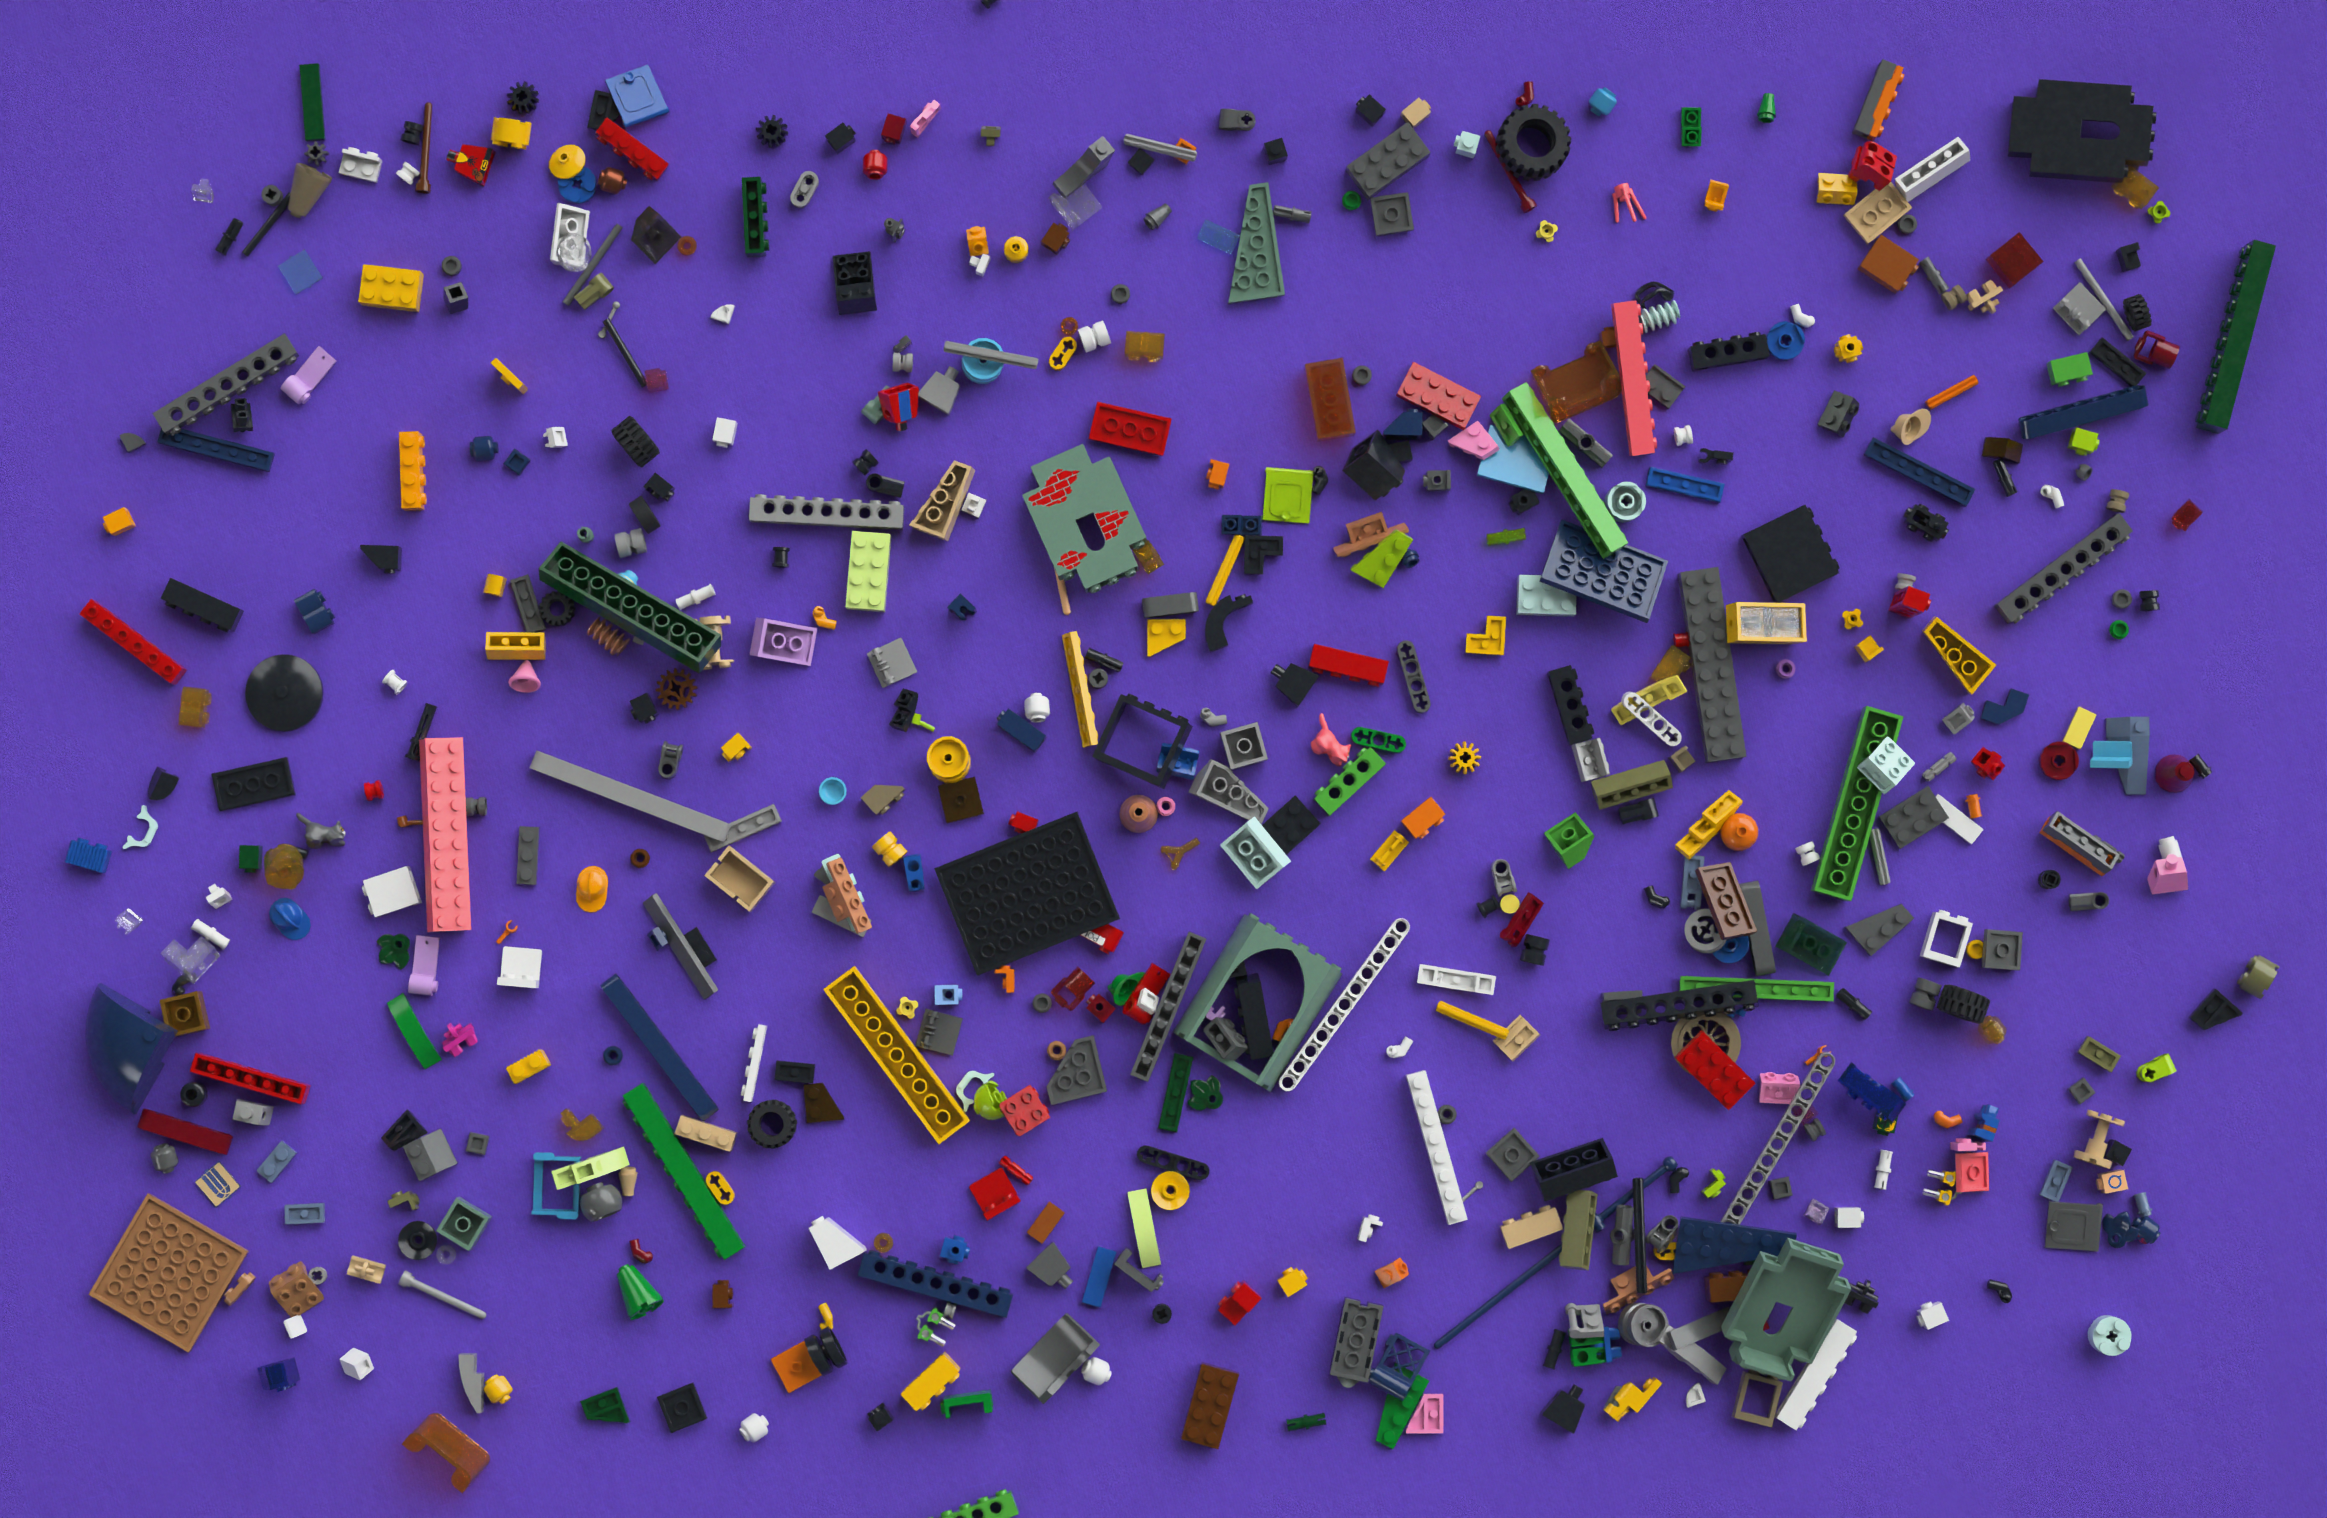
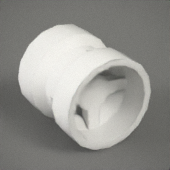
(1809, 857)

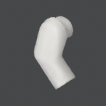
(2054, 494)

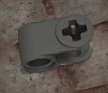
(1232, 120)
(670, 758)
(1660, 1236)

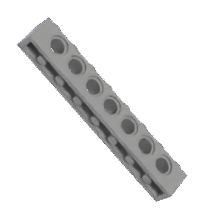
(894, 521)

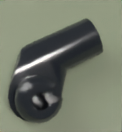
(1321, 479)
(178, 985)
(1675, 1177)

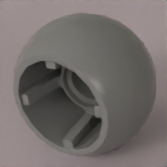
(600, 1201)

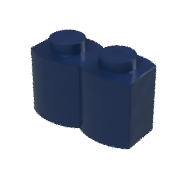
(314, 611)

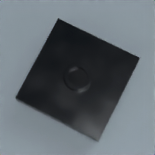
(682, 1407)

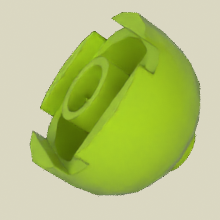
(987, 1101)

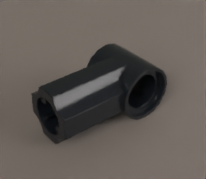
(887, 485)
(1643, 810)

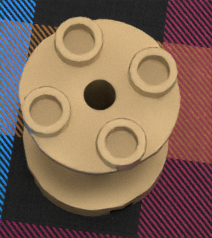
(715, 623)
(2096, 1147)

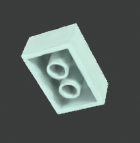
(1542, 599)
(1255, 852)

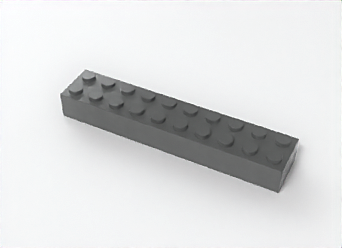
(1711, 665)

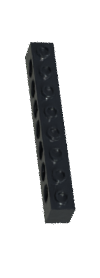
(1687, 997)

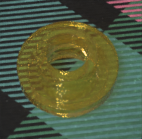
(879, 1247)

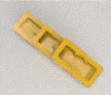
(1708, 825)

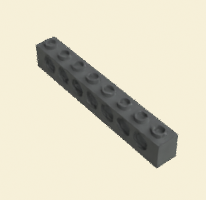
(231, 374)
(2115, 524)
(1168, 1006)

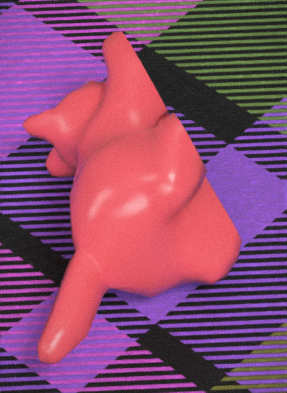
(1326, 743)

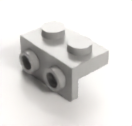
(1590, 759)

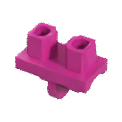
(454, 1038)

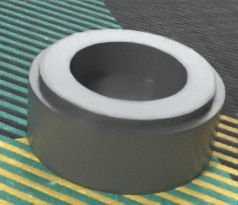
(1907, 224)
(451, 265)
(1120, 293)
(1362, 375)
(2121, 599)

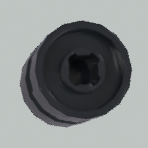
(1534, 949)

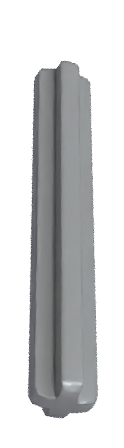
(1160, 147)

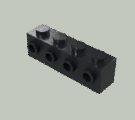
(201, 604)

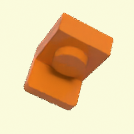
(1009, 980)

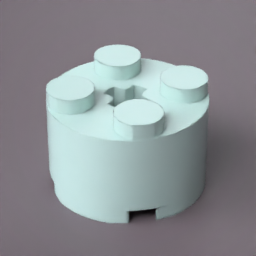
(1632, 494)
(2100, 1329)

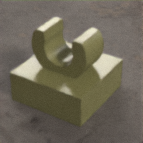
(990, 132)

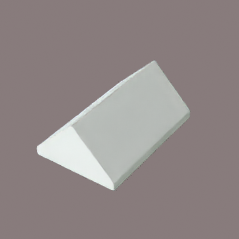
(568, 221)

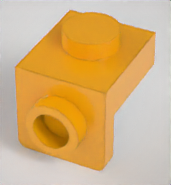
(1716, 195)
(977, 241)

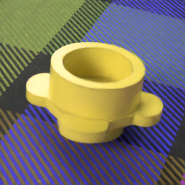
(1546, 226)
(902, 1008)

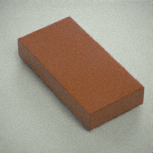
(1045, 1222)

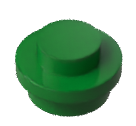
(1351, 200)
(2118, 629)

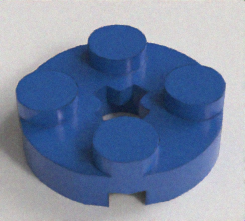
(577, 195)
(1796, 342)

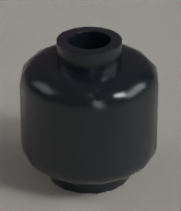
(187, 1094)

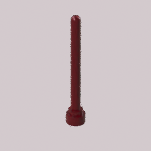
(1527, 203)

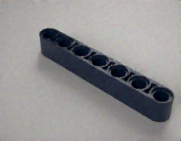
(2083, 411)

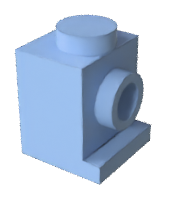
(940, 991)

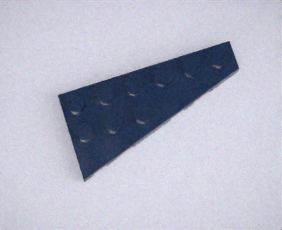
(1715, 1243)

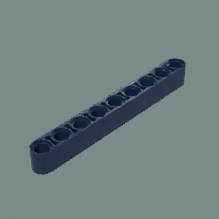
(659, 1047)

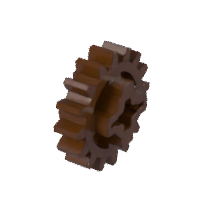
(684, 685)

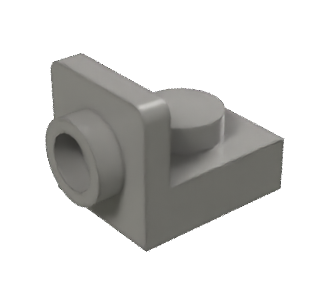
(1959, 718)

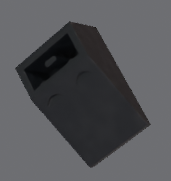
(854, 283)

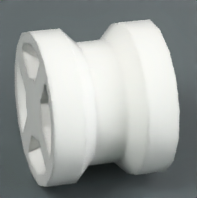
(407, 173)
(1683, 435)

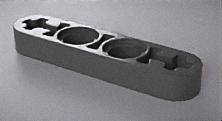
(1410, 677)

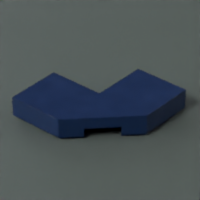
(2013, 706)

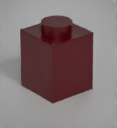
(893, 129)

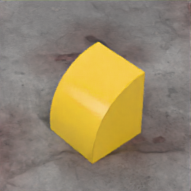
(495, 585)

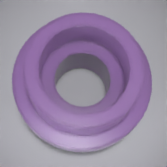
(1789, 664)

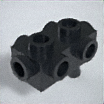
(1930, 525)

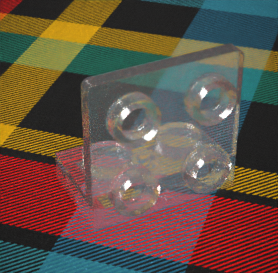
(1076, 207)

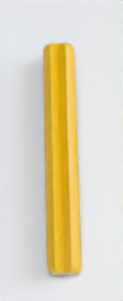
(1225, 570)
(1472, 1020)

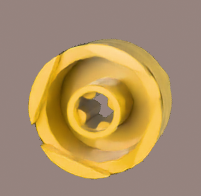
(510, 131)

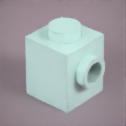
(1466, 144)

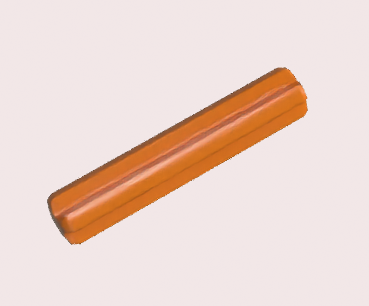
(1951, 392)

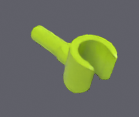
(916, 720)

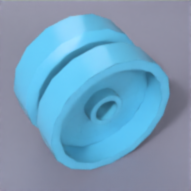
(982, 372)

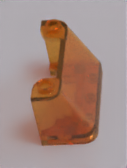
(1578, 384)
(451, 1445)

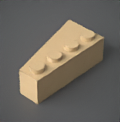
(944, 504)

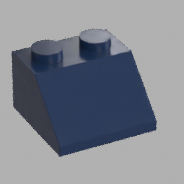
(1405, 427)

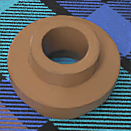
(1056, 1056)

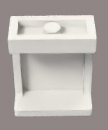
(391, 891)

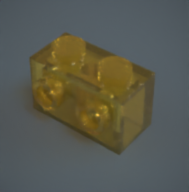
(2136, 188)

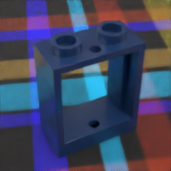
(1021, 730)

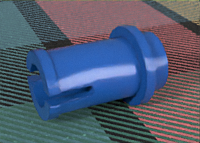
(1902, 1089)

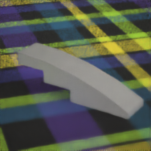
(1695, 1357)

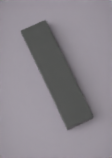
(1697, 1329)

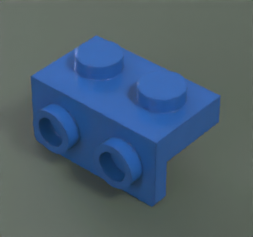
(1185, 765)

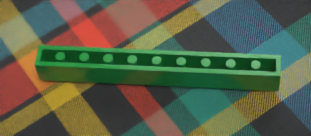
(683, 1170)

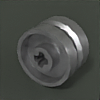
(1642, 1324)

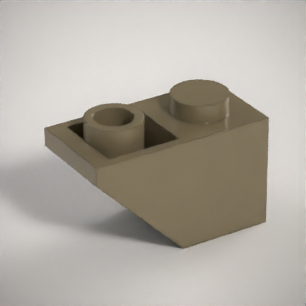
(881, 796)

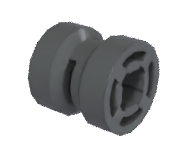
(476, 806)

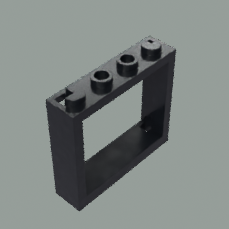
(1173, 755)

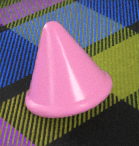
(525, 679)

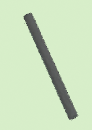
(592, 264)

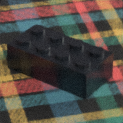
(1573, 1169)

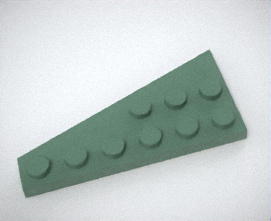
(1258, 260)

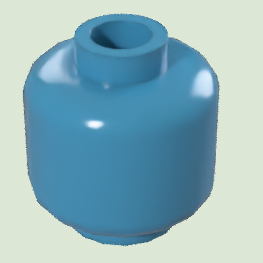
(1602, 101)

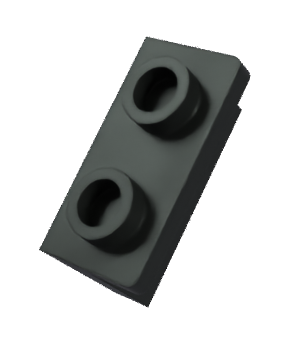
(1839, 413)

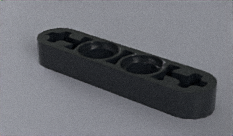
(1172, 1165)

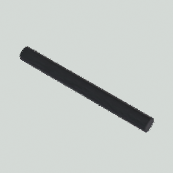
(267, 225)
(625, 352)

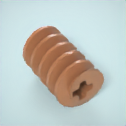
(608, 636)

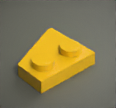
(1164, 634)

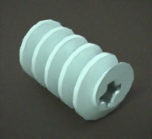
(1660, 315)

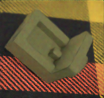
(399, 1198)

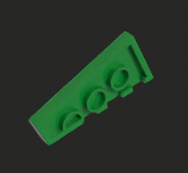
(1397, 1412)

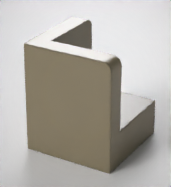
(1681, 759)

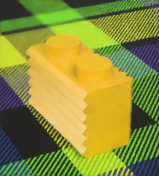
(528, 1066)

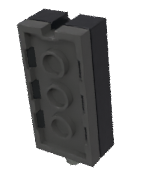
(1355, 1341)

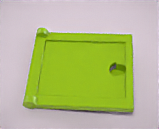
(1287, 495)

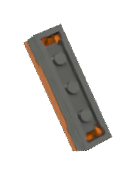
(1878, 99)
(2079, 843)

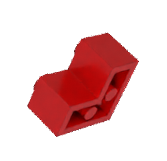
(1239, 1302)

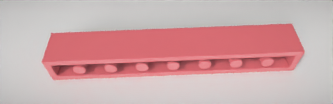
(1633, 378)

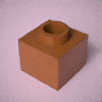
(1608, 337)

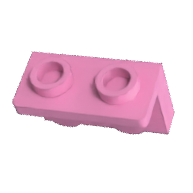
(1778, 1087)

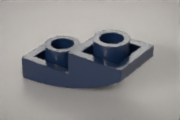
(1242, 525)

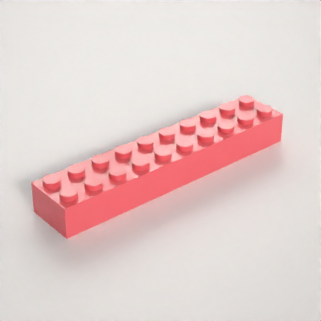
(445, 834)

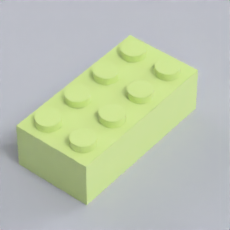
(868, 571)

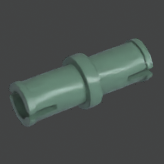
(581, 532)

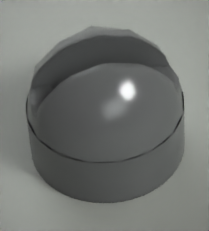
(2084, 472)

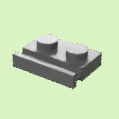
(1663, 386)

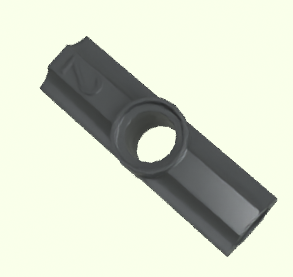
(1575, 434)
(1622, 1235)

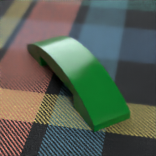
(413, 1031)

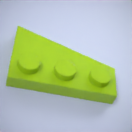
(1383, 560)

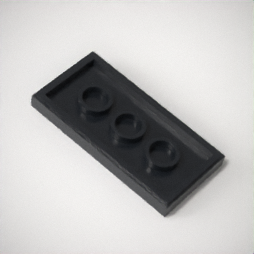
(253, 784)

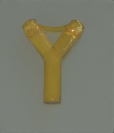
(1179, 851)

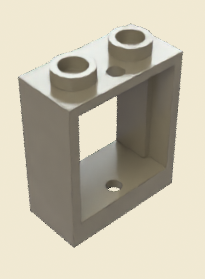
(1750, 1417)

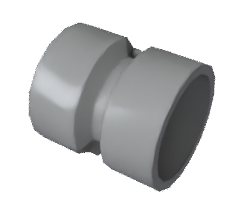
(630, 543)

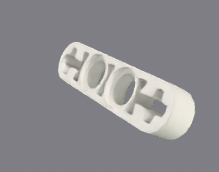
(1651, 718)

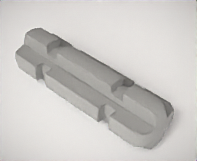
(1939, 766)

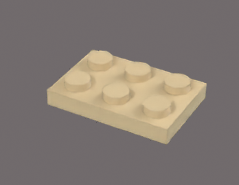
(1877, 212)

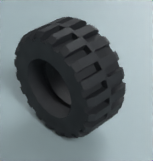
(1549, 125)

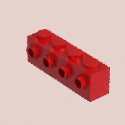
(629, 147)

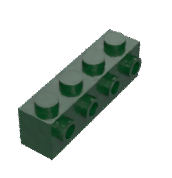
(753, 214)

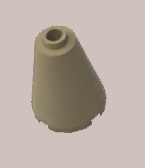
(306, 189)

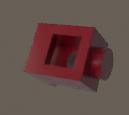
(1107, 1010)

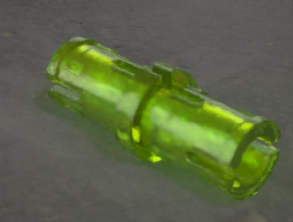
(1506, 536)

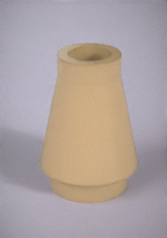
(628, 1180)

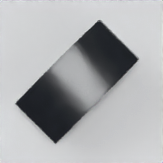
(906, 709)

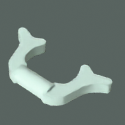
(153, 826)
(964, 1082)

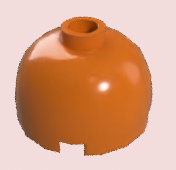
(1739, 832)

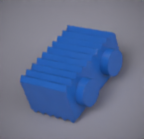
(88, 856)

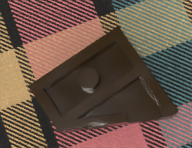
(820, 1104)

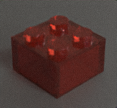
(2014, 260)

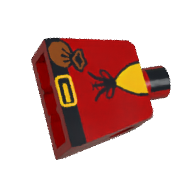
(472, 162)

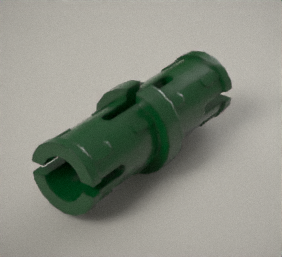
(1306, 1422)

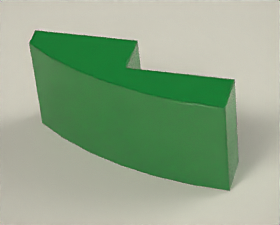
(1691, 126)

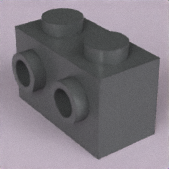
(1225, 1038)

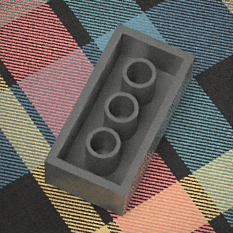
(1387, 161)

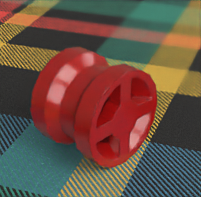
(373, 790)

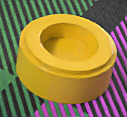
(1975, 949)

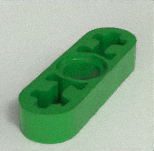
(1374, 732)

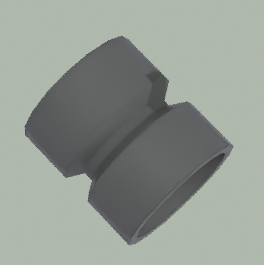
(1925, 994)

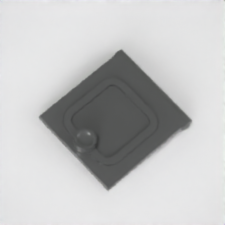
(2073, 1226)

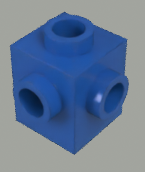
(947, 1249)

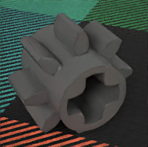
(312, 150)

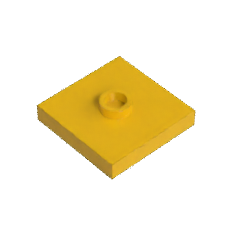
(508, 377)

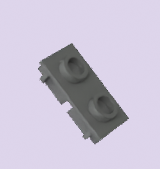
(894, 228)

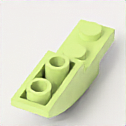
(590, 1168)

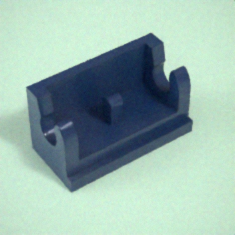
(959, 604)

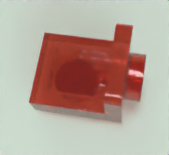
(2186, 515)

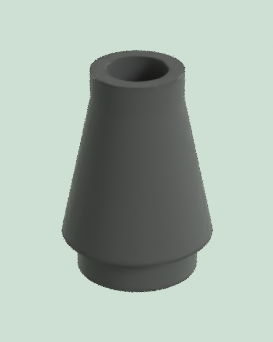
(1156, 217)

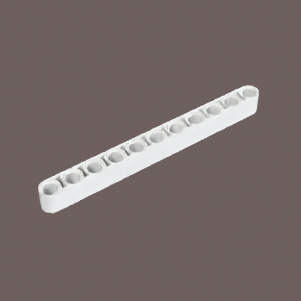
(1346, 994)

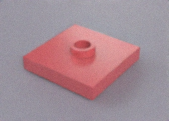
(1972, 1172)

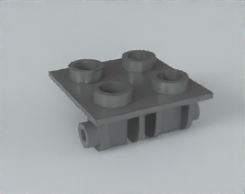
(939, 1032)

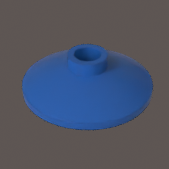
(1733, 955)

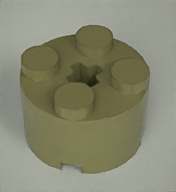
(2259, 976)

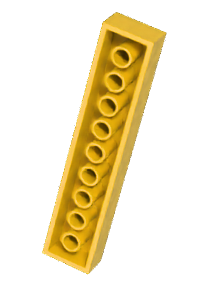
(896, 1054)

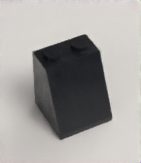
(1374, 466)

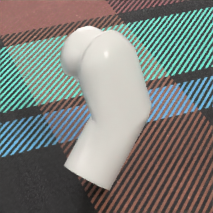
(1800, 318)
(1399, 1050)

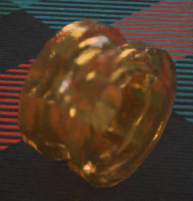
(1067, 331)

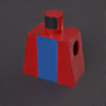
(899, 404)

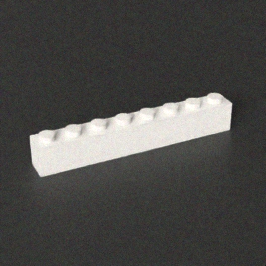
(1436, 1147)

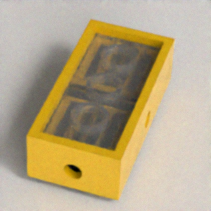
(1766, 623)

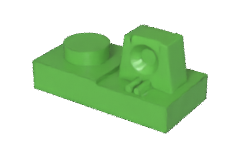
(1506, 424)

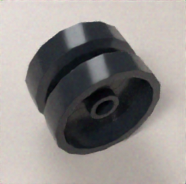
(823, 1352)

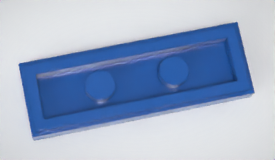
(1099, 1276)

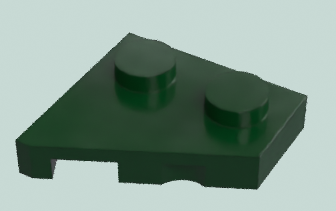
(606, 1407)

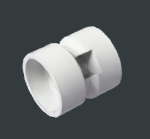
(1094, 336)

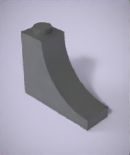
(1087, 166)

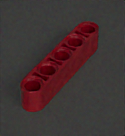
(185, 1131)

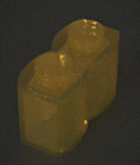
(194, 707)

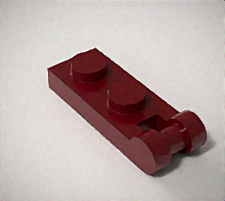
(1521, 920)

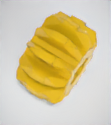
(1469, 763)

